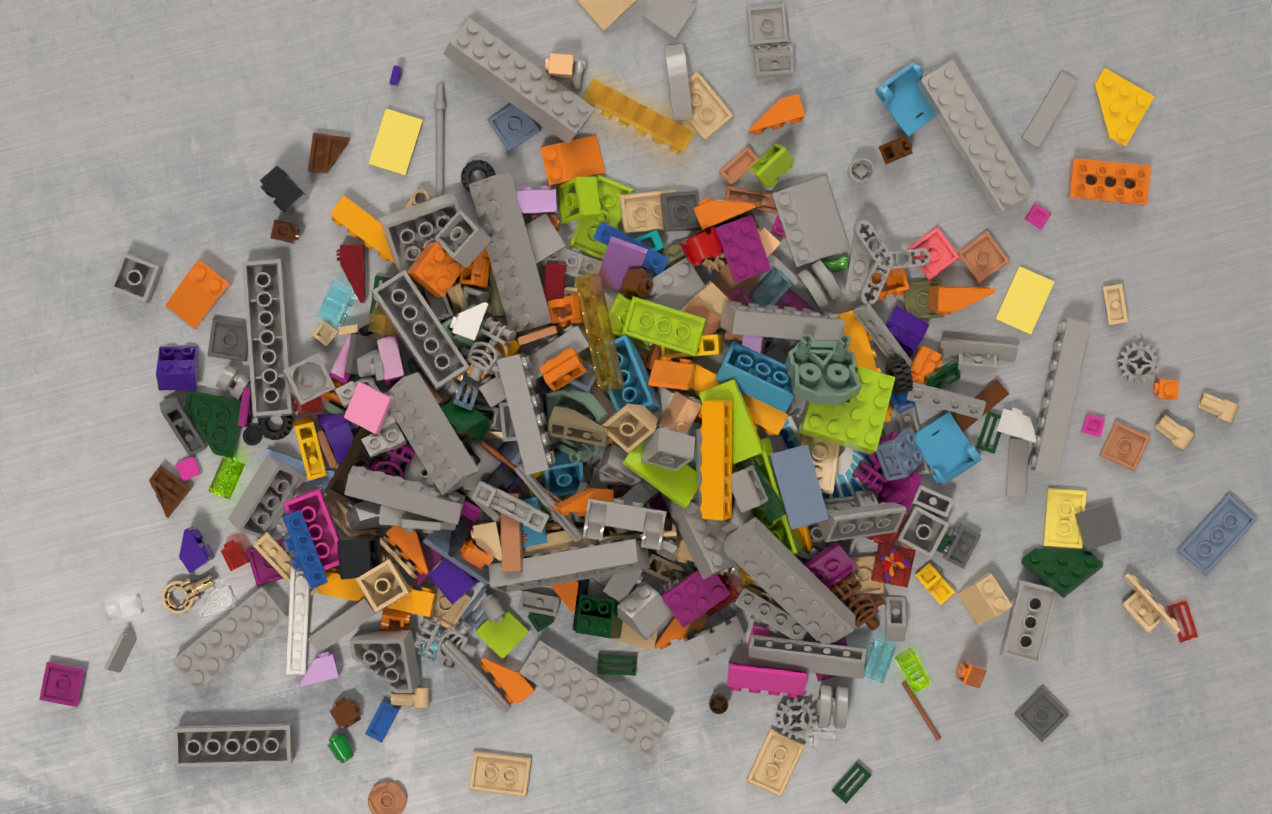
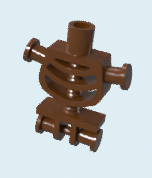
(867, 608)

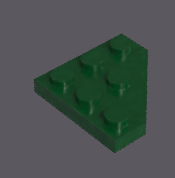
(215, 420)
(1062, 568)

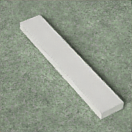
(297, 624)

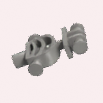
(497, 335)
(460, 643)

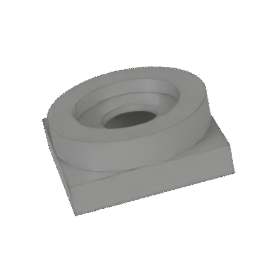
(311, 366)

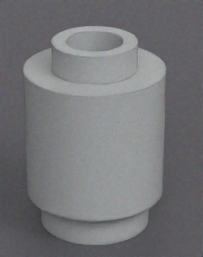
(493, 608)

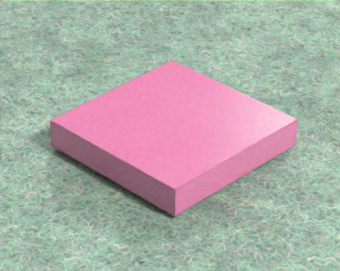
(368, 408)

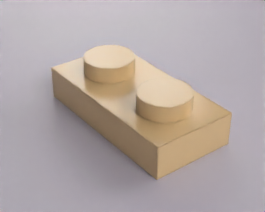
(1115, 304)

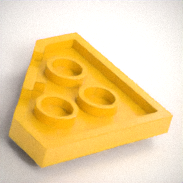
(1121, 105)

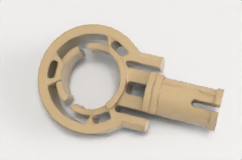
(196, 588)

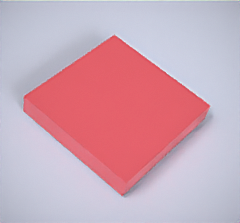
(940, 250)

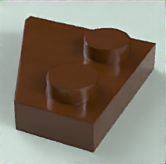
(325, 152)
(168, 489)

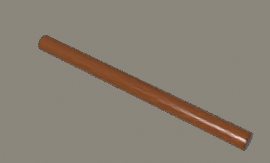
(920, 709)

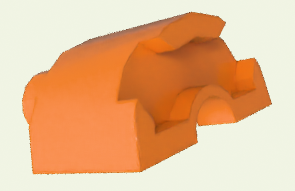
(894, 284)
(565, 311)
(475, 554)
(394, 620)

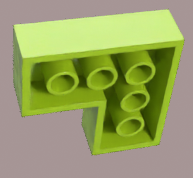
(856, 422)

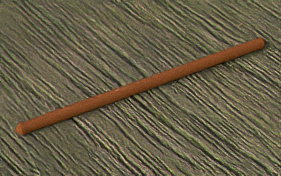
(512, 466)

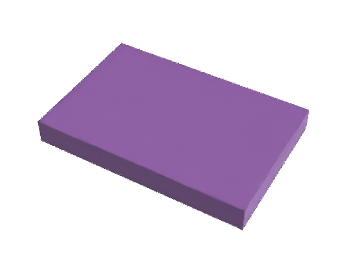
(618, 259)

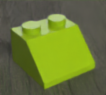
(772, 165)
(578, 199)

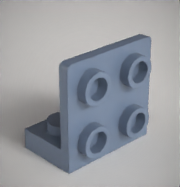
(899, 456)

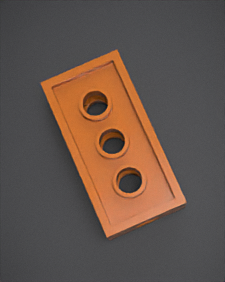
(1099, 191)

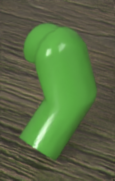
(838, 265)

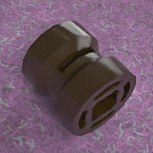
(718, 703)

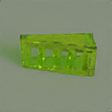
(903, 657)

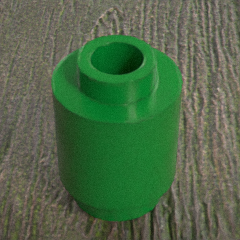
(340, 748)

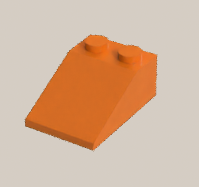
(574, 160)
(714, 212)
(198, 294)
(954, 298)
(672, 374)

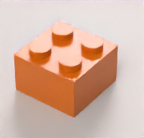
(435, 270)

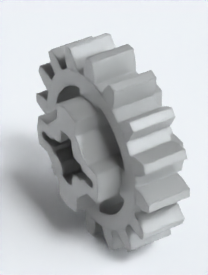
(1137, 370)
(789, 724)

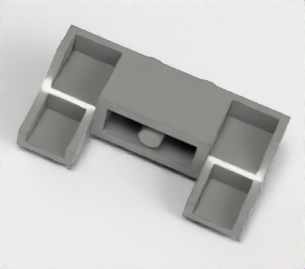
(575, 262)
(389, 435)
(625, 516)

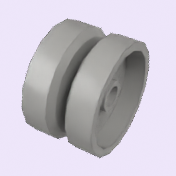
(821, 283)
(831, 706)

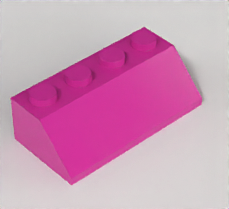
(319, 523)
(765, 678)

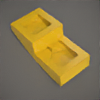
(935, 584)

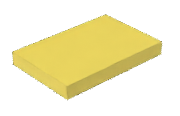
(395, 142)
(1024, 300)
(1060, 519)

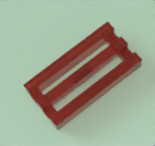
(1177, 605)

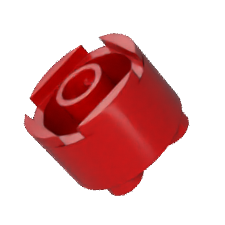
(701, 246)

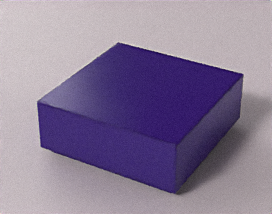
(395, 76)

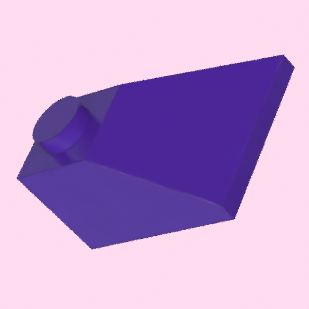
(337, 432)

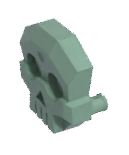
(823, 370)
(585, 404)

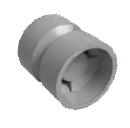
(861, 171)
(227, 379)

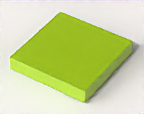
(502, 635)

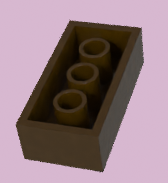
(355, 456)

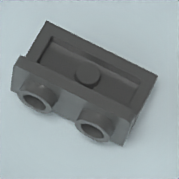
(961, 545)

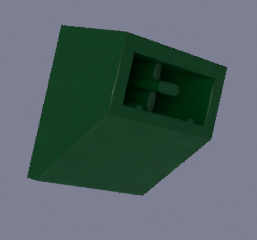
(466, 422)
(598, 617)

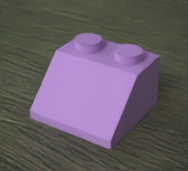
(537, 201)

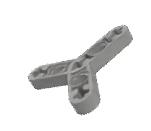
(882, 269)

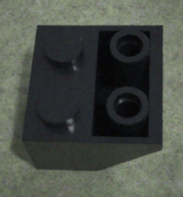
(358, 555)

